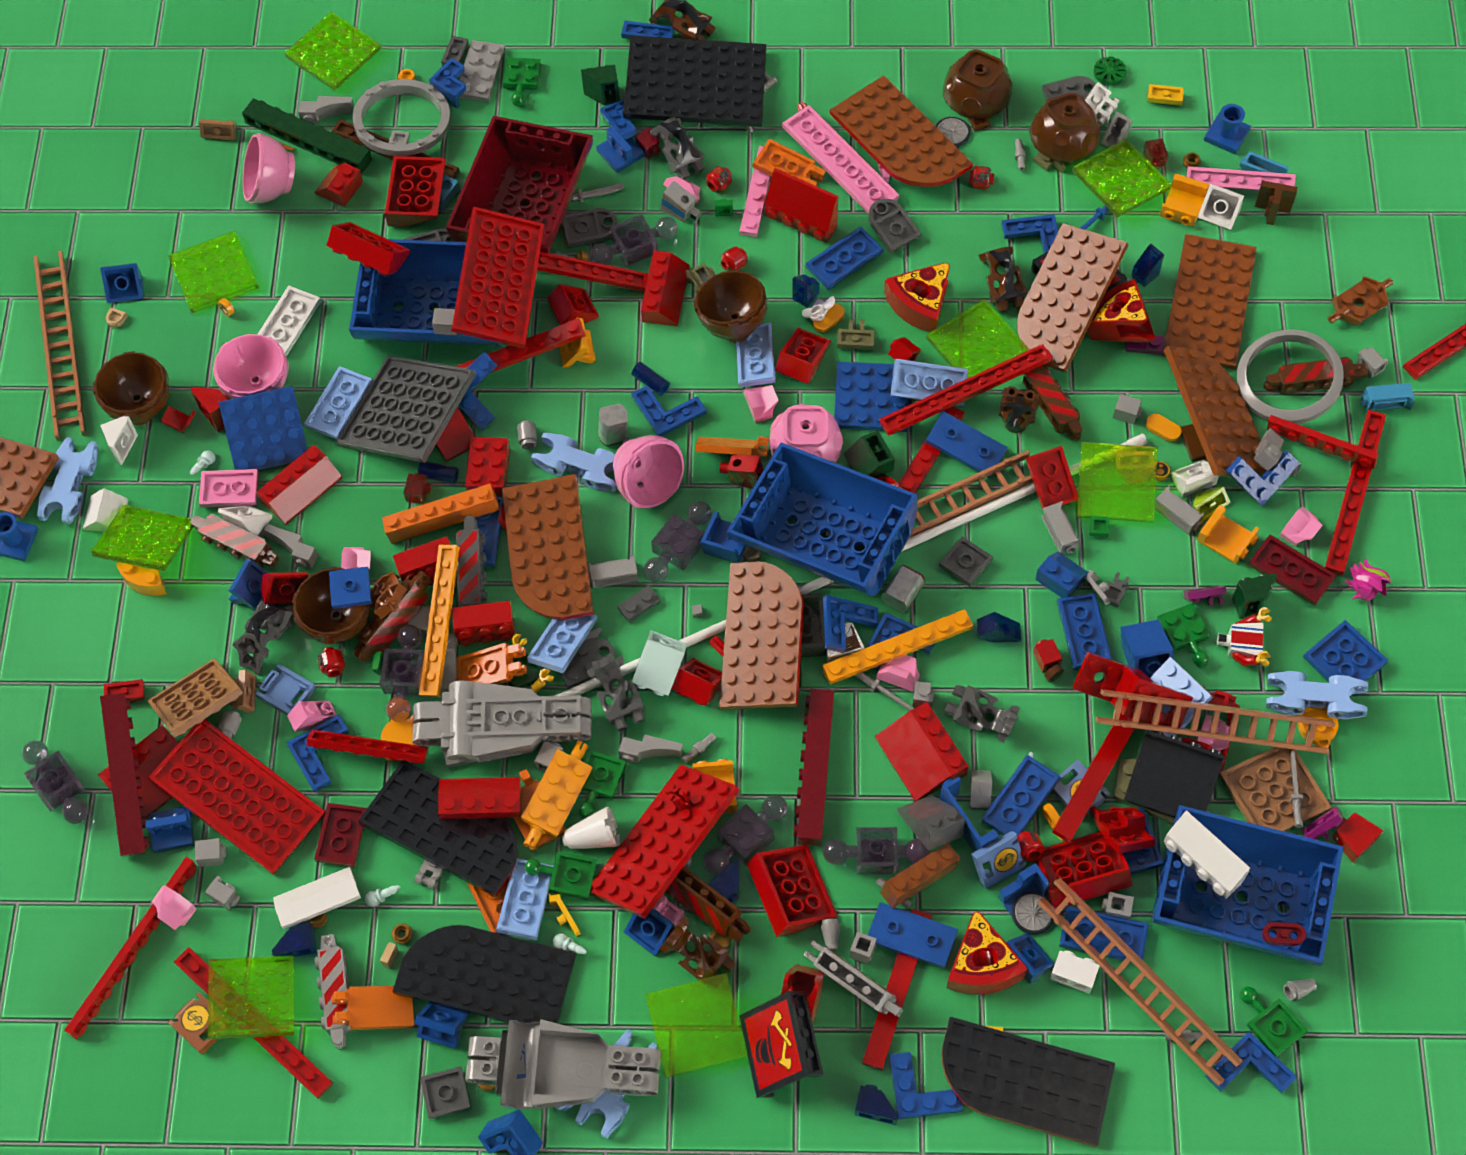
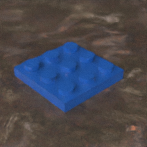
(1345, 654)

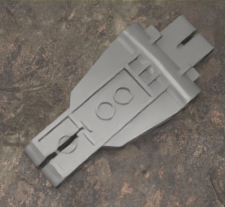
(498, 721)
(561, 1066)

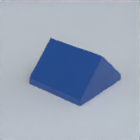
(122, 282)
(649, 931)
(1031, 955)

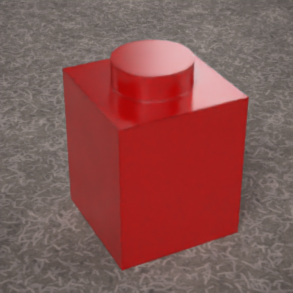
(904, 349)
(1047, 654)

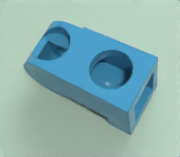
(449, 190)

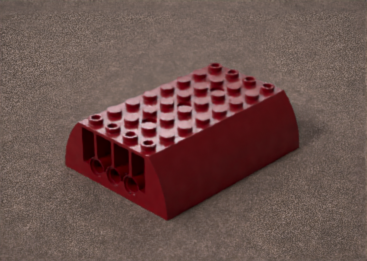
(505, 172)

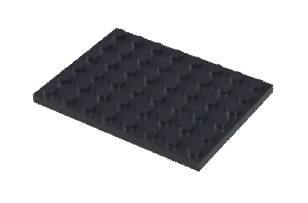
(695, 81)

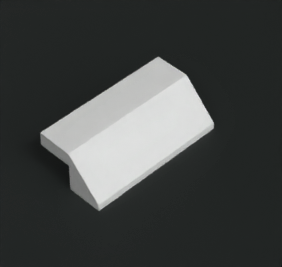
(316, 898)

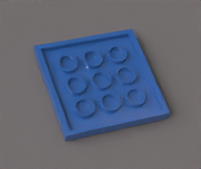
(865, 395)
(263, 429)

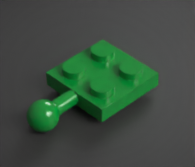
(521, 74)
(1186, 629)
(602, 779)
(570, 875)
(1273, 1025)

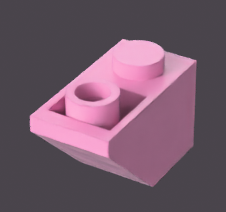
(310, 714)

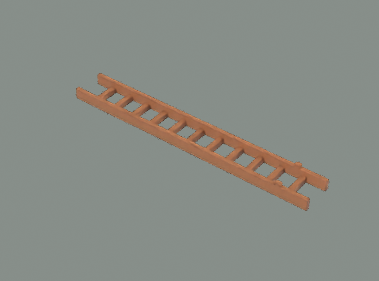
(47, 347)
(990, 496)
(1216, 712)
(1146, 971)

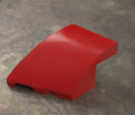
(1123, 828)

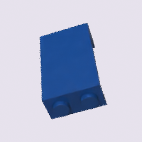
(948, 792)

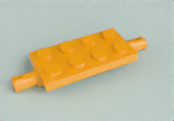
(556, 794)

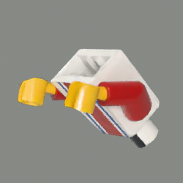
(1246, 640)

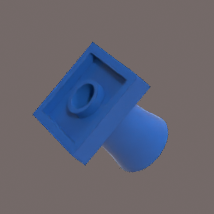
(1228, 129)
(15, 537)

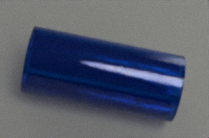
(650, 378)
(439, 472)

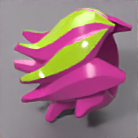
(1368, 581)

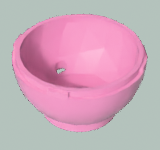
(267, 169)
(652, 462)

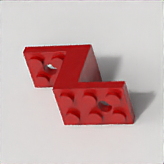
(1129, 680)

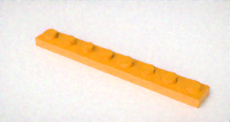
(439, 621)
(897, 646)

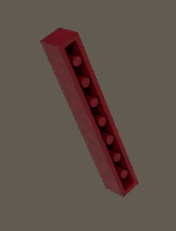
(815, 767)
(122, 774)

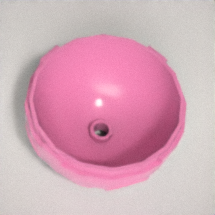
(250, 360)
(821, 438)

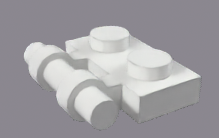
(1097, 97)

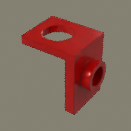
(177, 419)

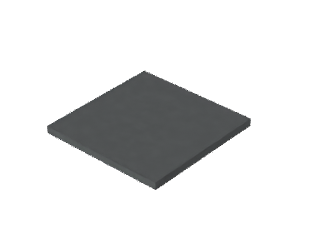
(406, 408)

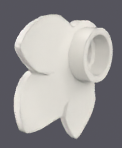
(819, 309)

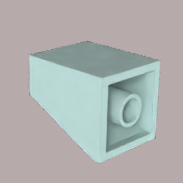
(659, 663)

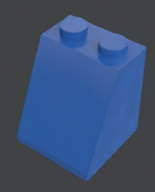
(1146, 646)

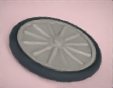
(954, 129)
(1029, 914)

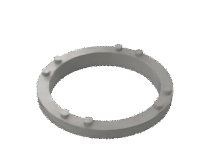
(400, 87)
(1298, 415)

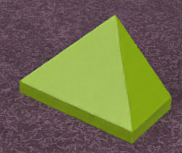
(1208, 501)

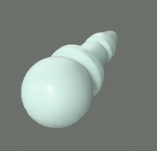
(206, 459)
(374, 898)
(562, 942)

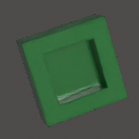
(724, 207)
(1099, 526)
(378, 662)

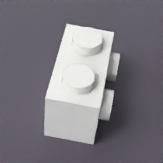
(1075, 971)

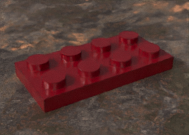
(1293, 569)

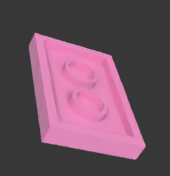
(228, 488)

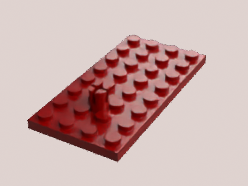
(498, 277)
(237, 796)
(663, 840)

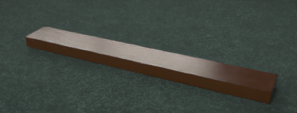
(347, 131)

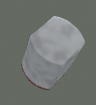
(612, 424)
(903, 588)

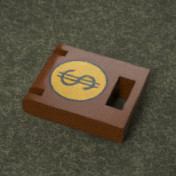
(194, 1023)

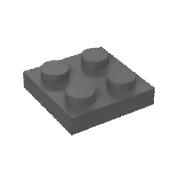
(965, 561)
(445, 1093)

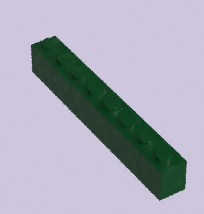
(306, 135)

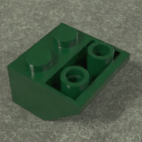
(601, 84)
(870, 455)
(1252, 594)

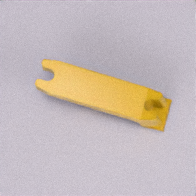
(565, 917)

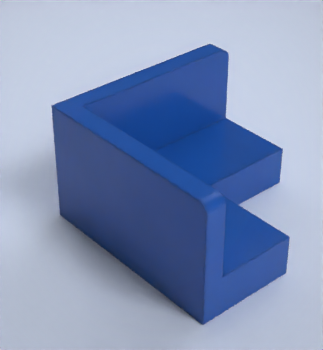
(446, 81)
(718, 543)
(1028, 880)
(512, 1133)

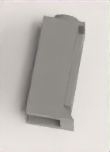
(1178, 511)
(1060, 528)
(613, 572)

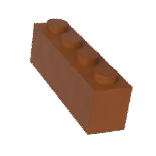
(920, 875)

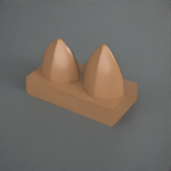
(217, 129)
(247, 684)

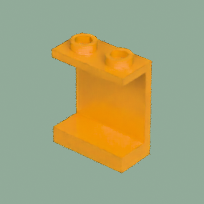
(1184, 200)
(1227, 536)
(722, 770)

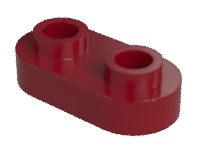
(1282, 933)

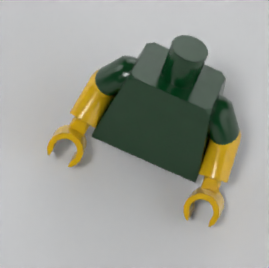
(534, 678)

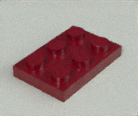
(340, 835)

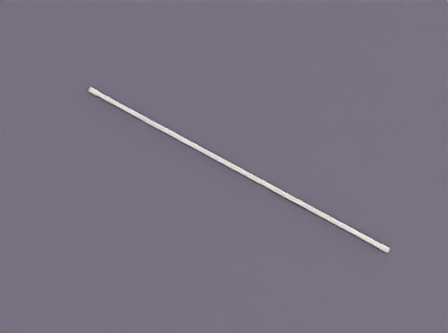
(1138, 440)

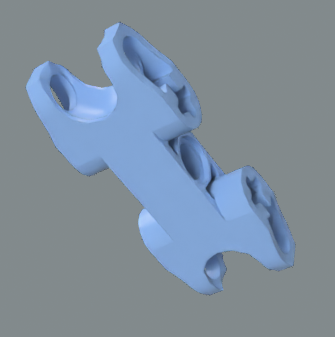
(568, 458)
(65, 491)
(1328, 696)
(609, 1105)

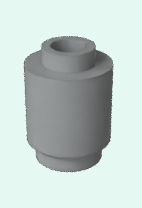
(527, 434)
(229, 723)

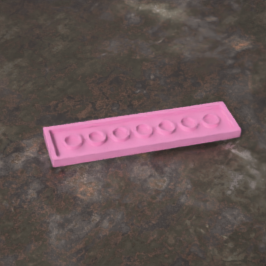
(838, 158)

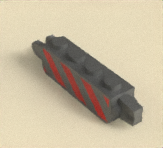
(471, 560)

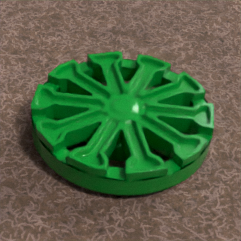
(1109, 70)

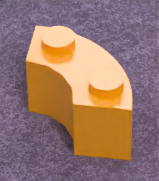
(142, 579)

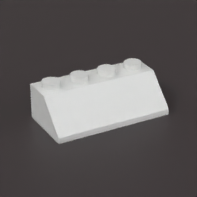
(1206, 855)

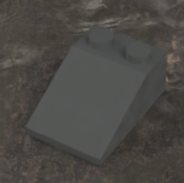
(933, 821)

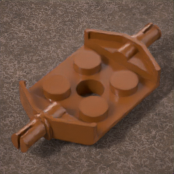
(1369, 293)
(387, 594)

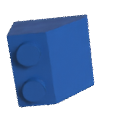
(1060, 575)

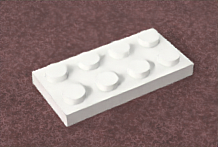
(290, 317)

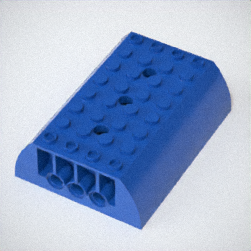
(424, 280)
(826, 500)
(1281, 871)

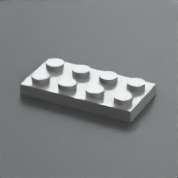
(481, 70)

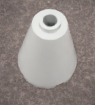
(593, 832)

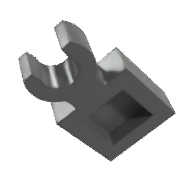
(1116, 590)

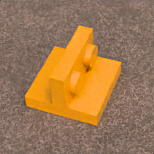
(578, 350)

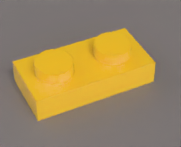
(1165, 94)

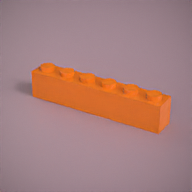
(440, 513)

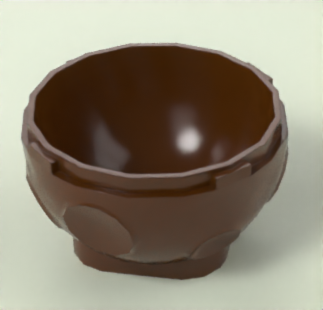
(977, 85)
(1065, 128)
(731, 305)
(129, 379)
(316, 616)

